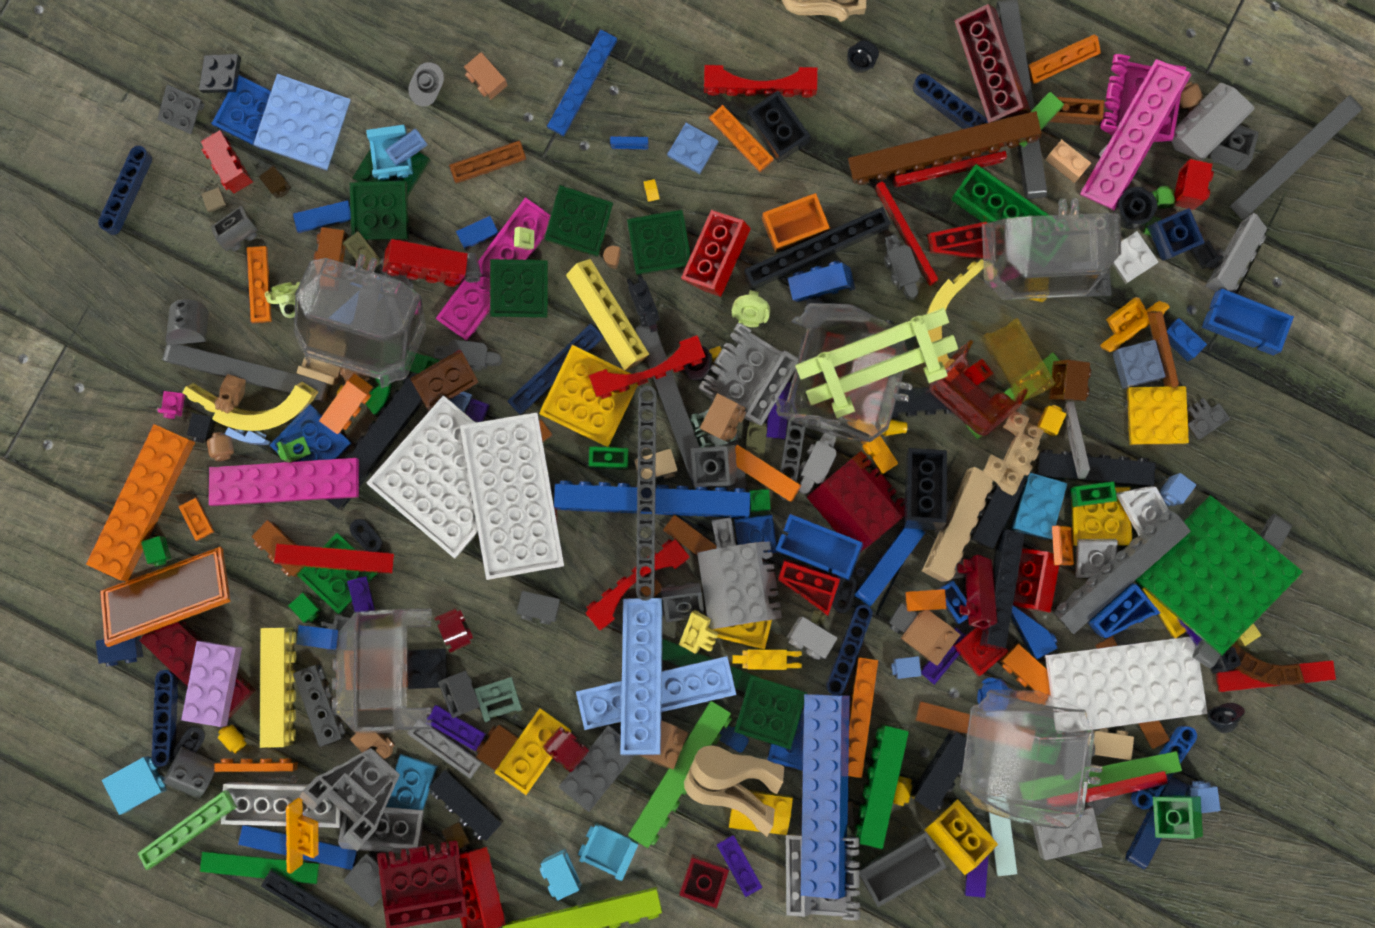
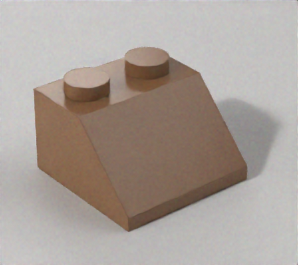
(930, 636)
(671, 745)

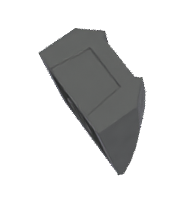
(1236, 149)

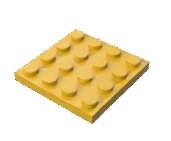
(575, 402)

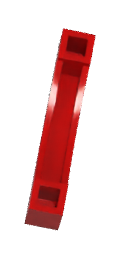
(720, 81)
(688, 352)
(602, 612)

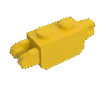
(766, 659)

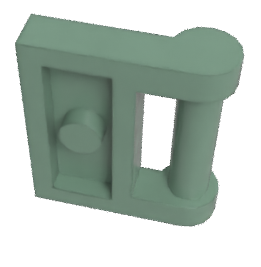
(497, 692)

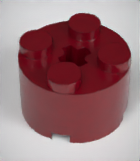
(453, 629)
(565, 749)

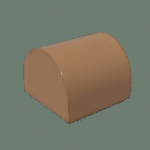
(612, 256)

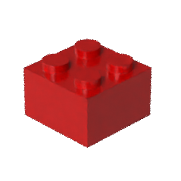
(1193, 184)

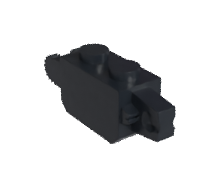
(643, 303)

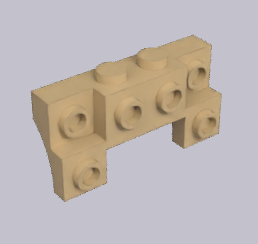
(1017, 461)

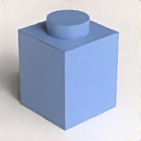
(906, 667)

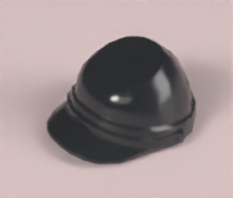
(862, 56)
(700, 370)
(1225, 717)

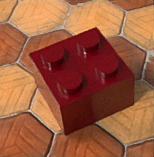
(704, 881)

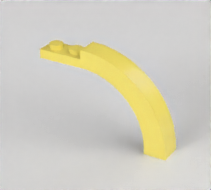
(945, 295)
(242, 419)

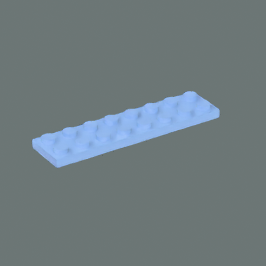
(641, 677)
(680, 689)

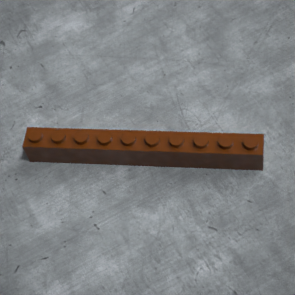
(945, 147)

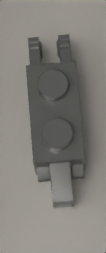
(903, 266)
(475, 353)

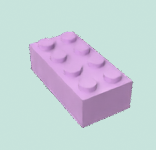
(211, 683)

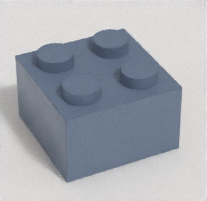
(1138, 364)

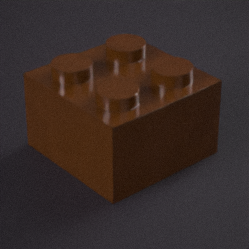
(1070, 380)

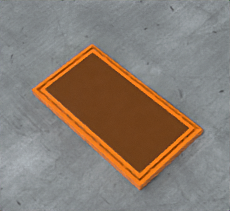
(164, 596)

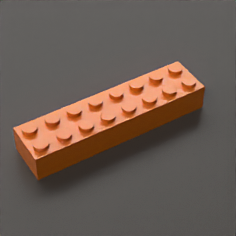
(140, 503)

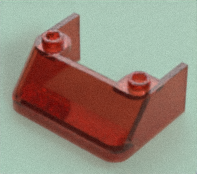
(968, 400)

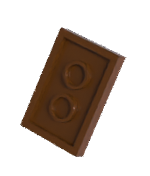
(445, 379)

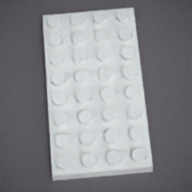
(511, 496)
(1130, 682)

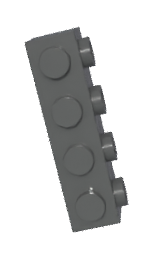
(318, 705)

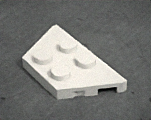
(1142, 506)

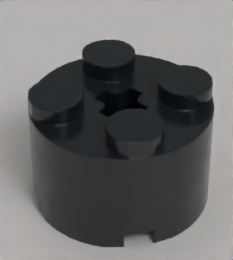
(1140, 199)

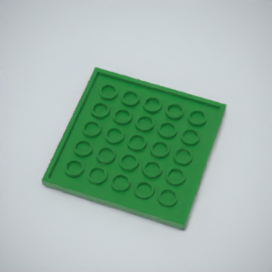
(1219, 576)

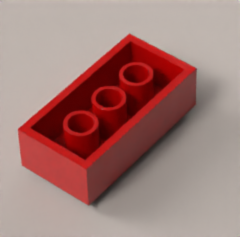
(424, 262)

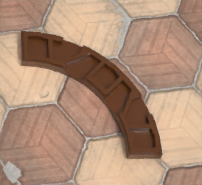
(1266, 672)

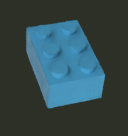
(1038, 506)

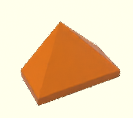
(926, 600)

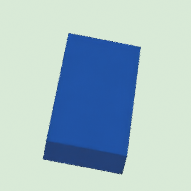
(629, 143)
(477, 232)

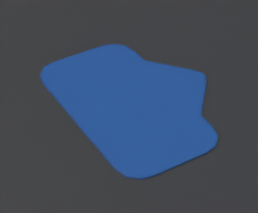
(733, 739)

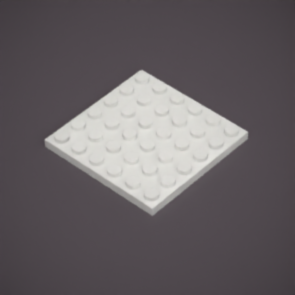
(431, 480)

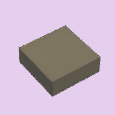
(213, 199)

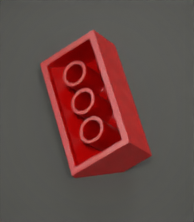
(716, 253)
(480, 891)

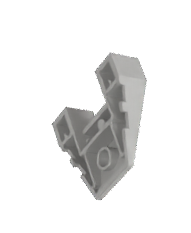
(359, 790)

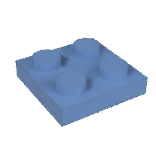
(692, 148)

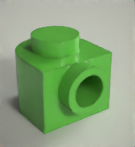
(1165, 197)

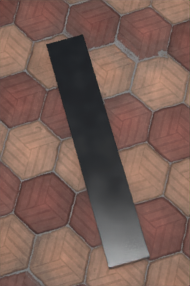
(308, 902)

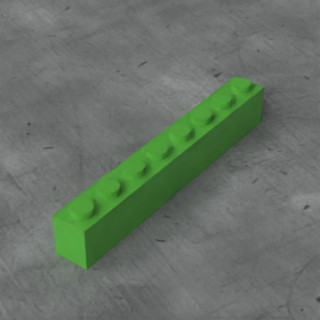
(672, 785)

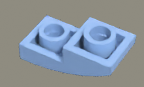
(256, 438)

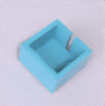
(560, 874)

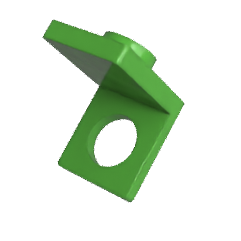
(286, 450)

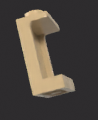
(320, 371)

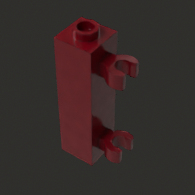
(980, 591)

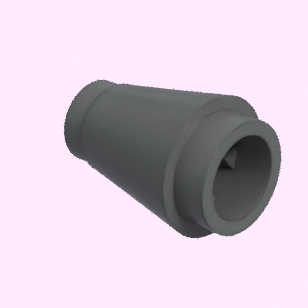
(473, 270)

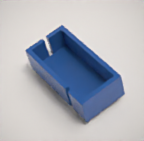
(1247, 322)
(819, 547)

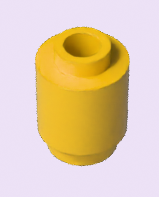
(232, 738)
(903, 791)

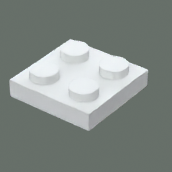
(1134, 258)

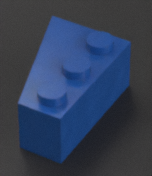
(821, 281)
(1123, 611)

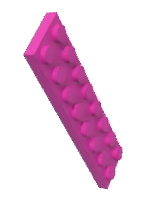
(1135, 134)
(472, 300)
(284, 482)

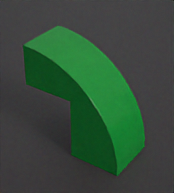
(379, 398)

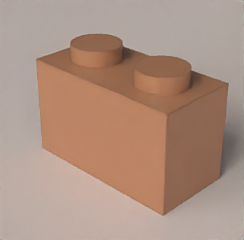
(485, 76)

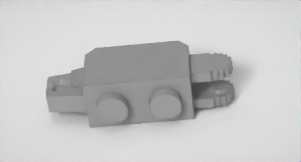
(818, 463)

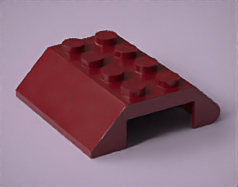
(858, 502)
(421, 886)

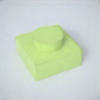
(524, 238)

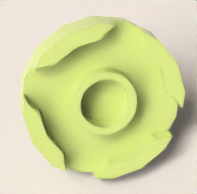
(283, 295)
(751, 309)

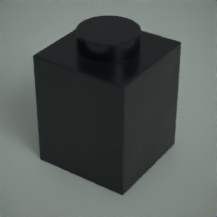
(201, 427)

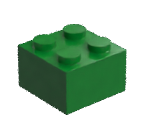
(1178, 816)

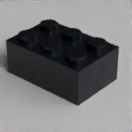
(778, 126)

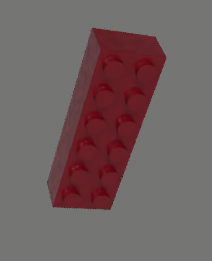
(992, 64)
(176, 648)

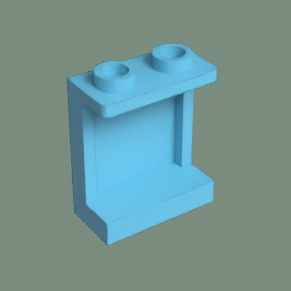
(383, 166)
(134, 784)
(608, 850)

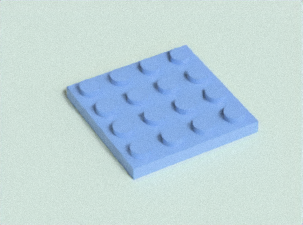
(302, 122)

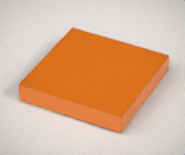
(1062, 545)

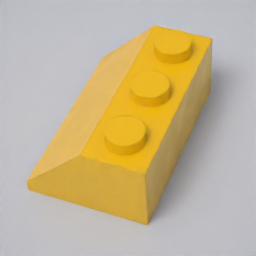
(782, 814)
(961, 837)

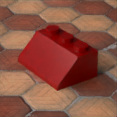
(1036, 581)

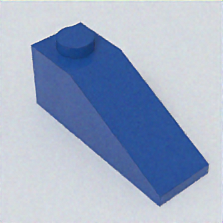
(1035, 636)

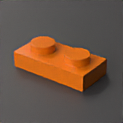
(196, 519)

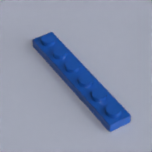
(582, 83)

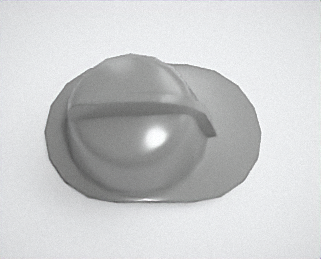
(426, 84)

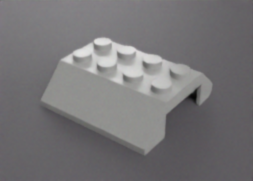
(750, 374)
(738, 585)
(804, 905)

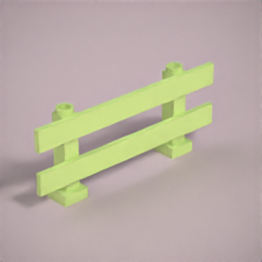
(925, 353)

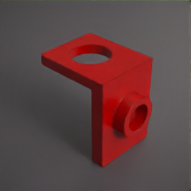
(976, 374)

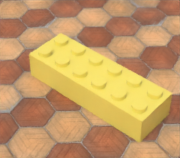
(277, 687)

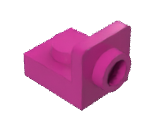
(172, 404)

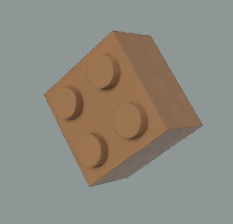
(723, 418)

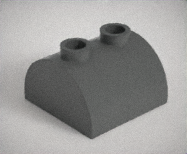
(234, 229)
(187, 322)
(681, 601)
(190, 773)

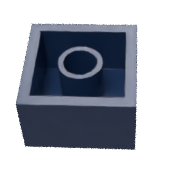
(1175, 234)

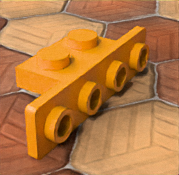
(1129, 321)
(880, 454)
(300, 835)

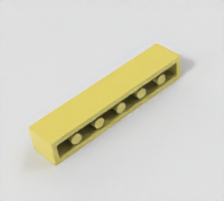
(607, 314)

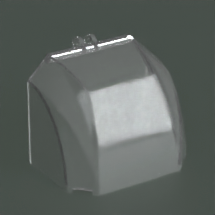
(1029, 758)

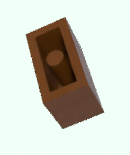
(497, 746)

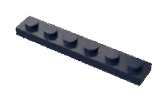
(544, 379)

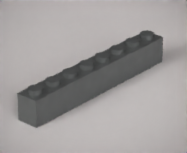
(1121, 571)

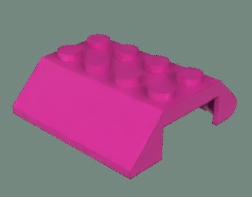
(1122, 92)

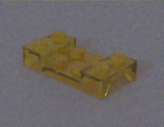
(1019, 360)

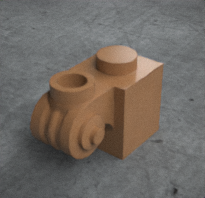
(230, 394)
(366, 741)

